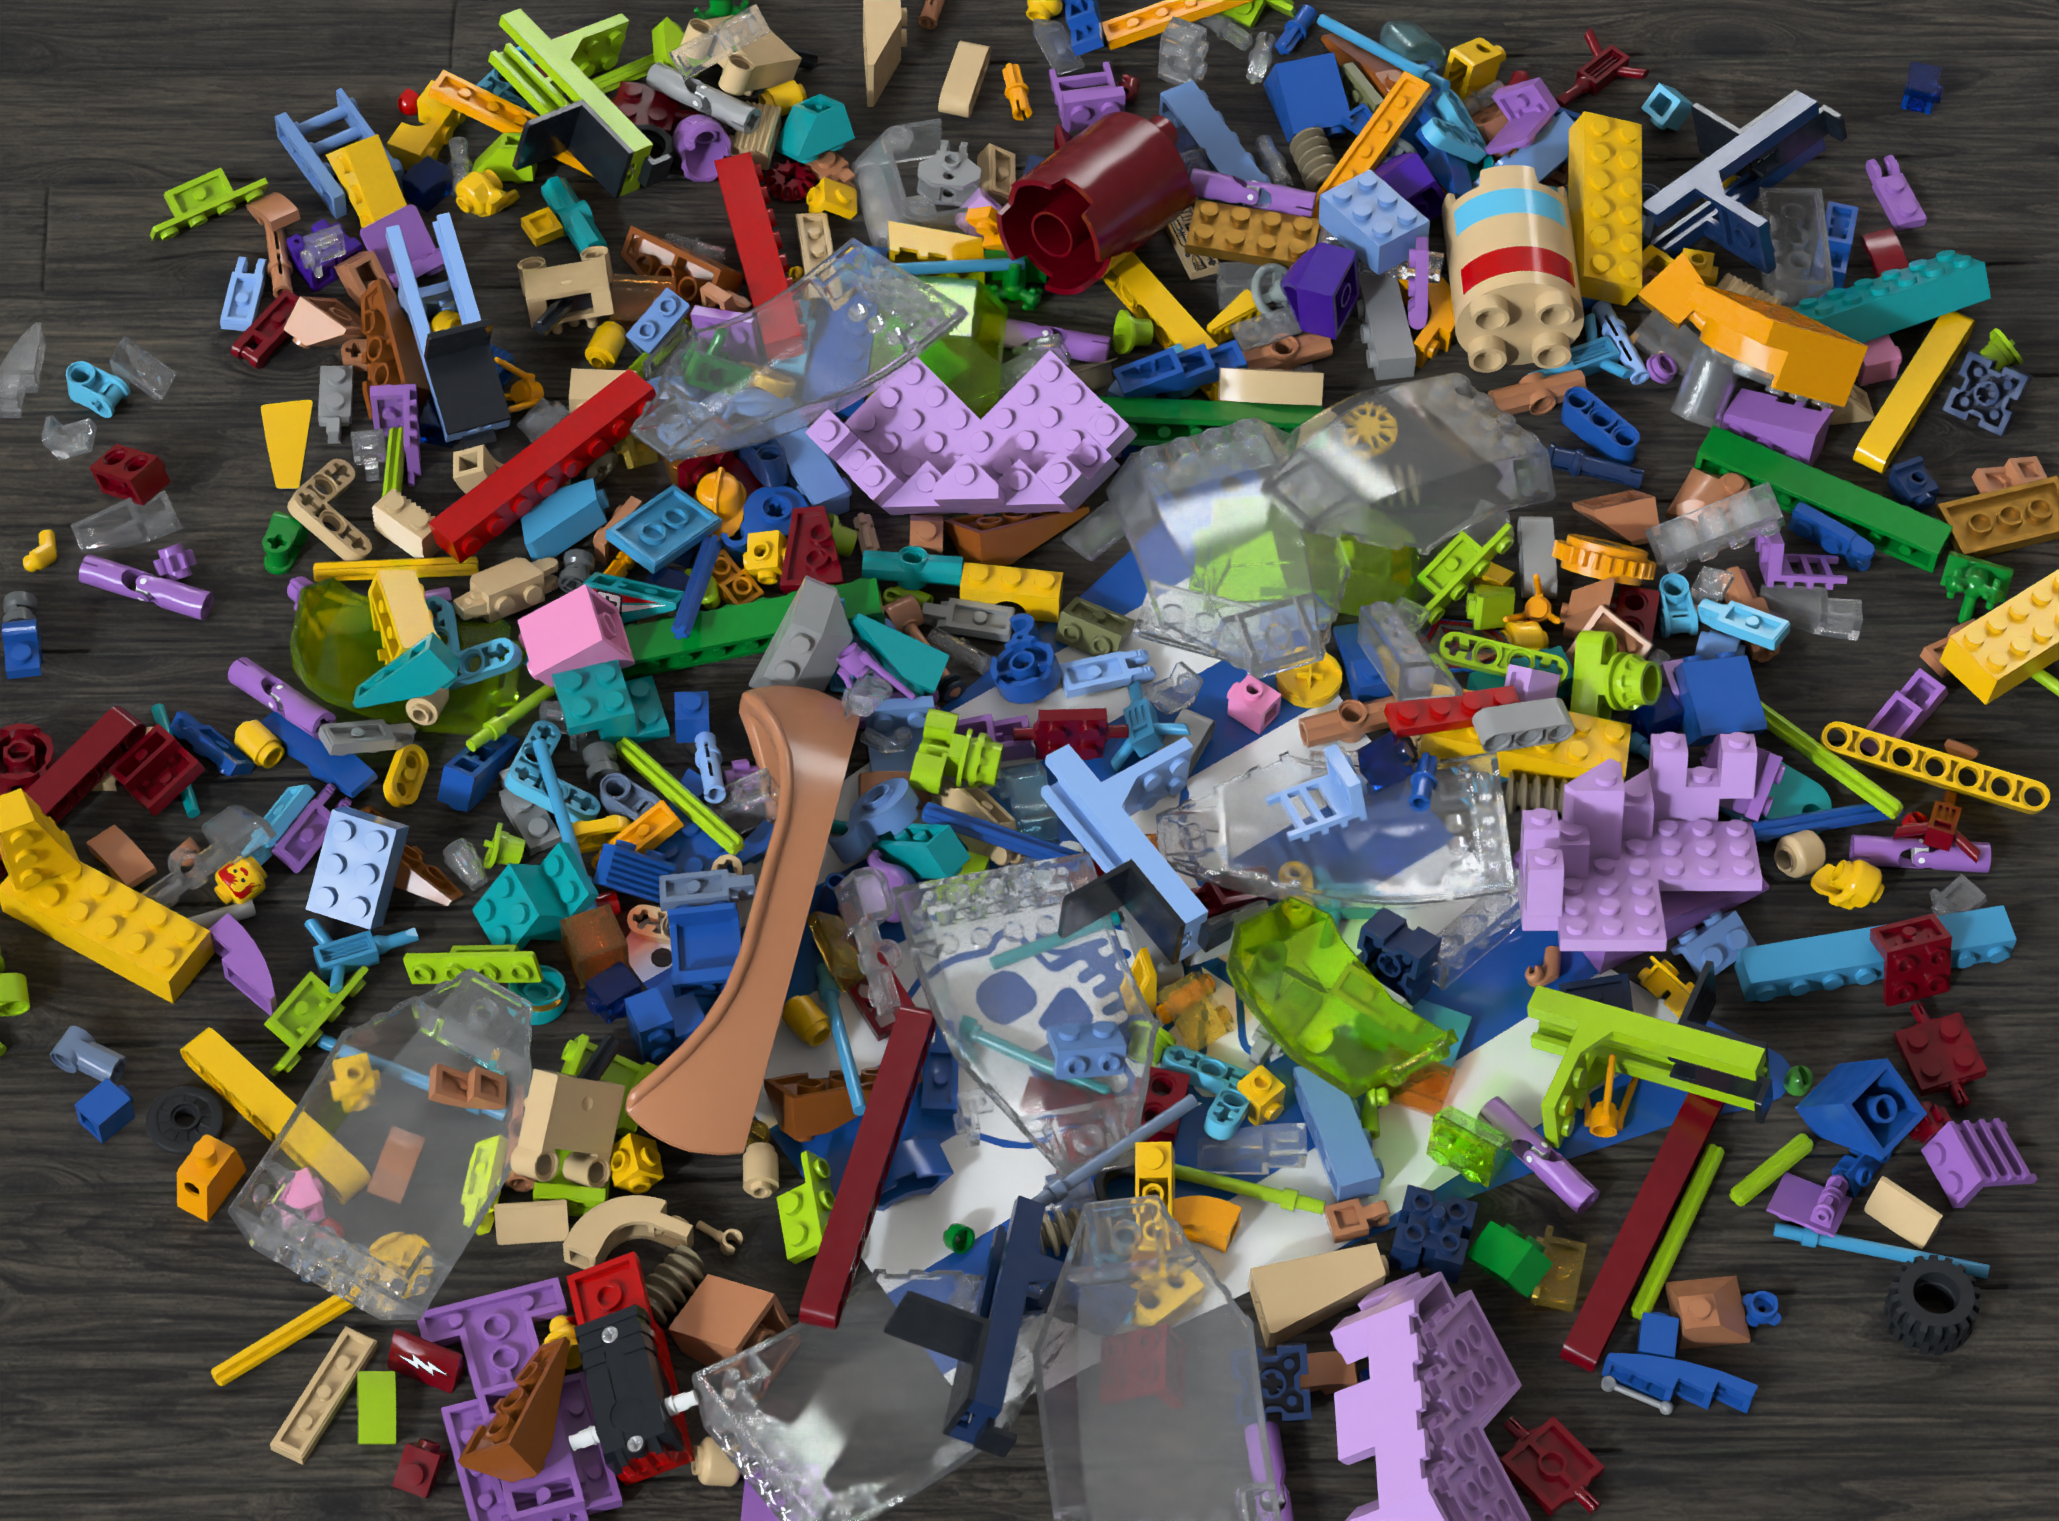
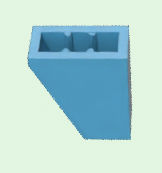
(564, 519)

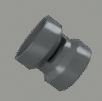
(577, 567)
(19, 606)
(600, 760)

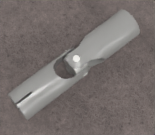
(704, 98)

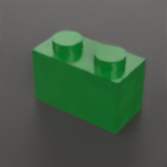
(1510, 1258)

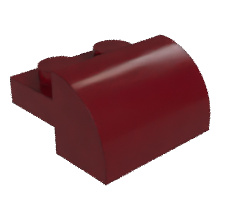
(156, 770)

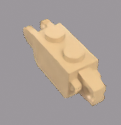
(507, 588)
(980, 805)

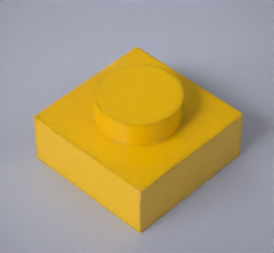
(542, 226)

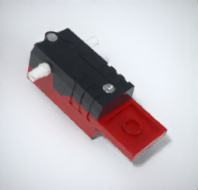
(628, 1374)

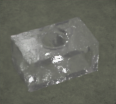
(1182, 52)

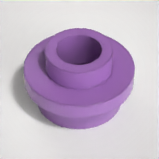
(1661, 368)

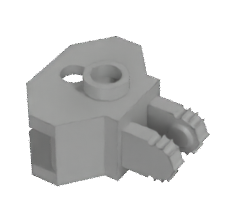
(948, 174)

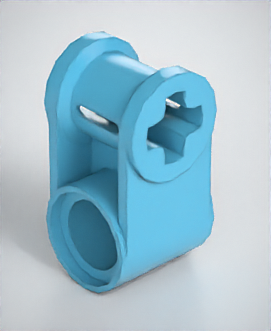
(95, 388)
(1676, 611)

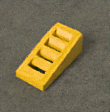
(1238, 310)
(1146, 977)

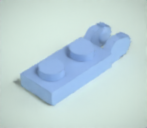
(243, 295)
(1105, 672)

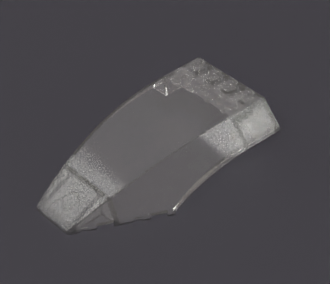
(795, 356)
(1408, 465)
(1223, 556)
(1387, 861)
(1004, 974)
(374, 1179)
(1149, 1379)
(849, 1414)

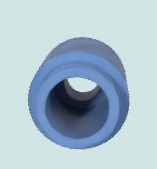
(1717, 642)

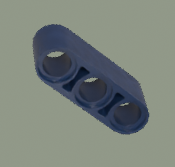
(766, 462)

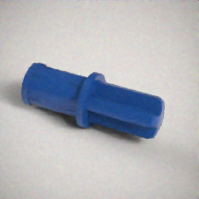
(1296, 29)
(1423, 782)

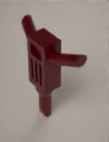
(1600, 71)
(1941, 828)

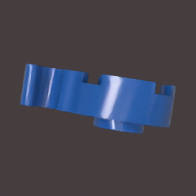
(764, 511)
(1027, 666)

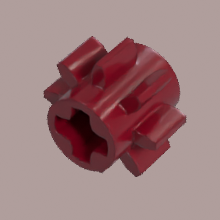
(1931, 1123)

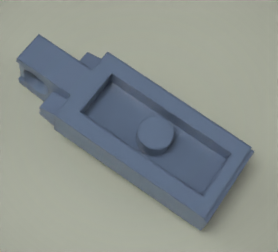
(705, 888)

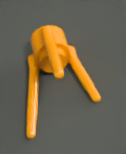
(525, 392)
(1537, 607)
(1604, 1117)

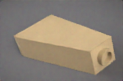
(1312, 1289)

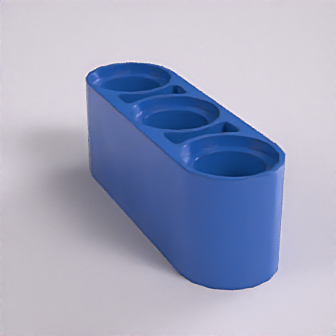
(1599, 426)

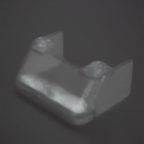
(881, 187)

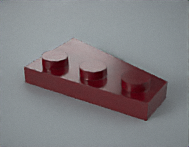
(810, 550)

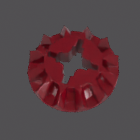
(796, 188)

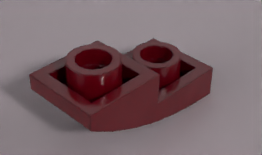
(1884, 251)

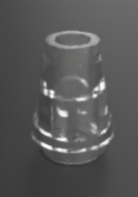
(465, 863)

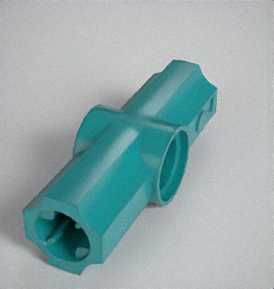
(572, 214)
(912, 567)

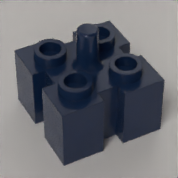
(1987, 393)
(1398, 954)
(1432, 1233)
(1281, 1381)

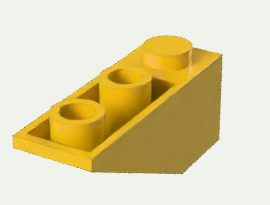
(1155, 1171)

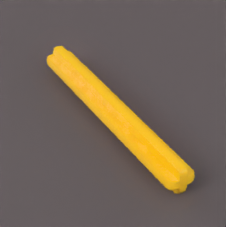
(367, 568)
(279, 1339)

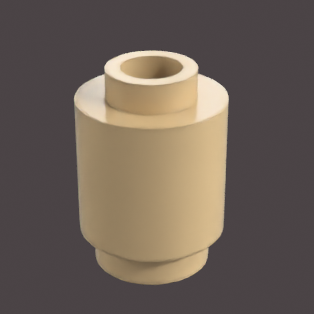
(427, 709)
(760, 1170)

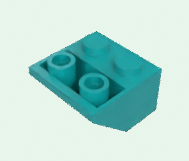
(814, 128)

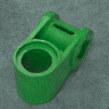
(283, 542)

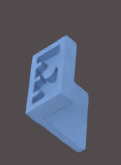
(892, 715)

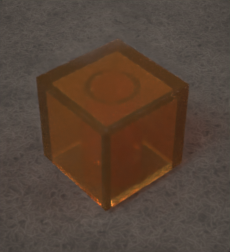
(593, 943)

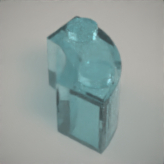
(1412, 42)
(1021, 789)

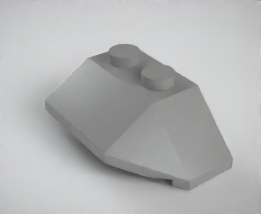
(806, 640)

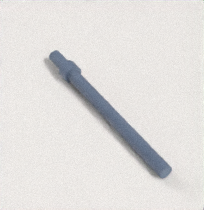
(1058, 1189)

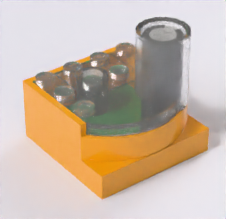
(1764, 345)

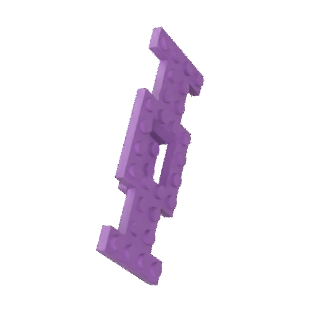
(497, 1345)

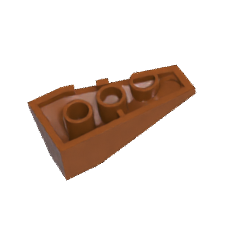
(1376, 70)
(659, 257)
(391, 345)
(1006, 537)
(420, 878)
(814, 1105)
(525, 1420)

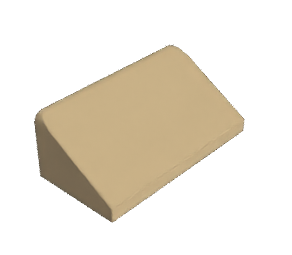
(997, 172)
(1903, 1213)
(531, 1222)

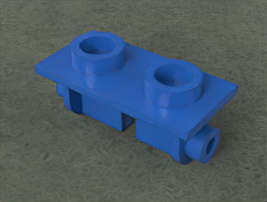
(1858, 1170)

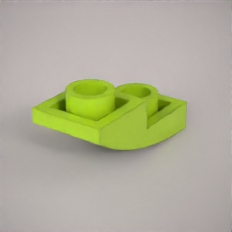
(376, 1407)

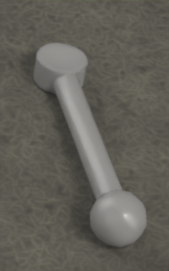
(1609, 1384)

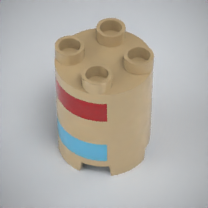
(1512, 271)

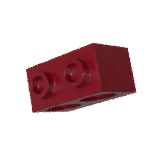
(130, 473)
(1637, 609)
(1176, 1087)

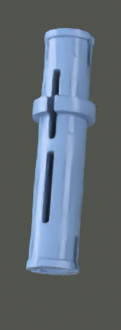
(1605, 316)
(710, 779)

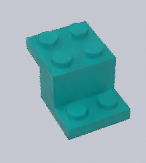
(603, 701)
(533, 899)

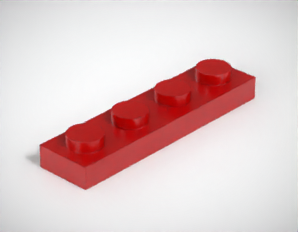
(1444, 713)

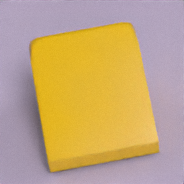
(1496, 576)

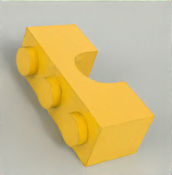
(414, 143)
(1035, 590)

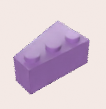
(1778, 425)

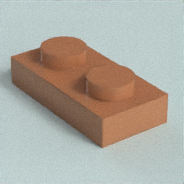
(603, 548)

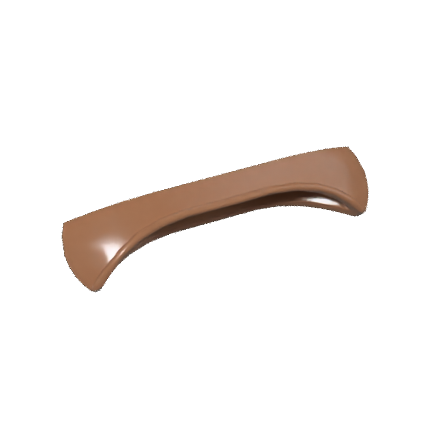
(712, 1082)

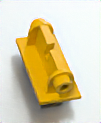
(1663, 979)

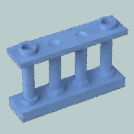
(307, 154)

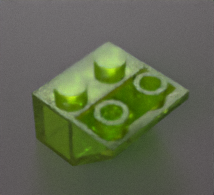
(1467, 1145)

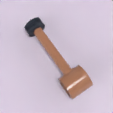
(906, 617)

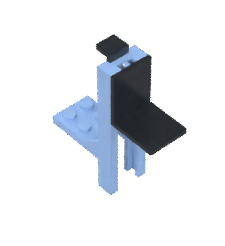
(456, 358)
(1132, 865)

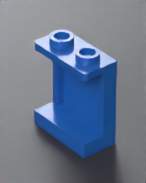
(703, 947)

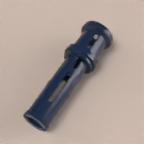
(1578, 463)

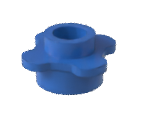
(1764, 1300)

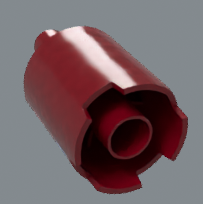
(1096, 200)

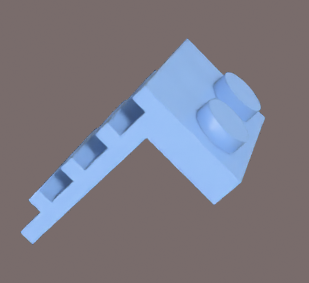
(1339, 788)

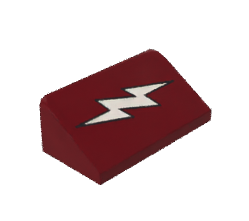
(425, 1361)

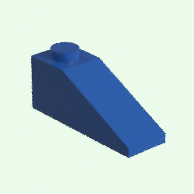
(1361, 675)
(472, 773)

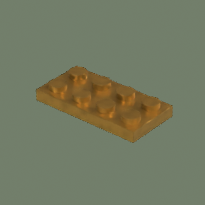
(1249, 234)
(2003, 518)

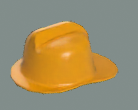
(724, 497)

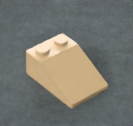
(882, 43)

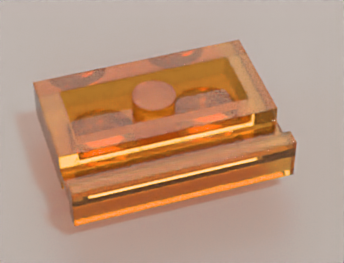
(635, 294)
(1424, 1089)

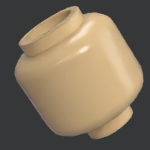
(1800, 853)
(713, 1465)

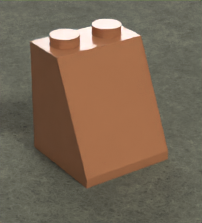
(726, 1320)

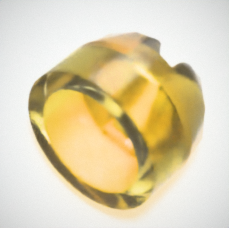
(761, 1130)

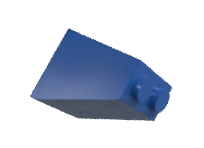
(1308, 95)
(1718, 698)
(1862, 1107)

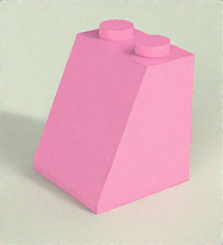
(573, 634)

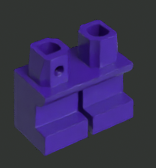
(352, 247)

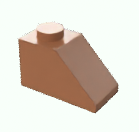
(360, 273)
(927, 533)
(1584, 604)

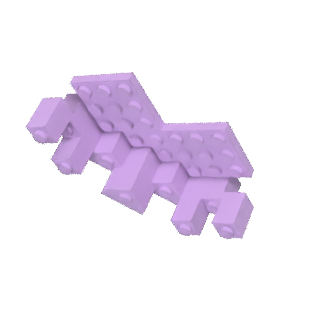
(933, 456)
(1625, 842)
(1426, 1404)

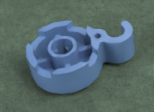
(877, 811)

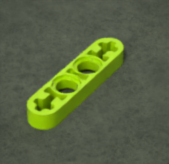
(1504, 653)

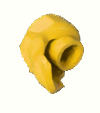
(483, 194)
(1849, 883)

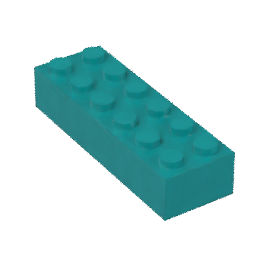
(1901, 297)

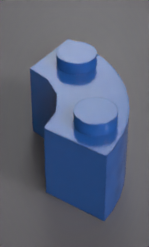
(915, 1170)

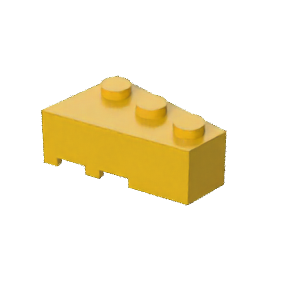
(367, 179)
(925, 244)
(399, 612)
(32, 842)

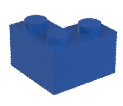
(661, 1026)

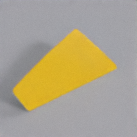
(286, 438)

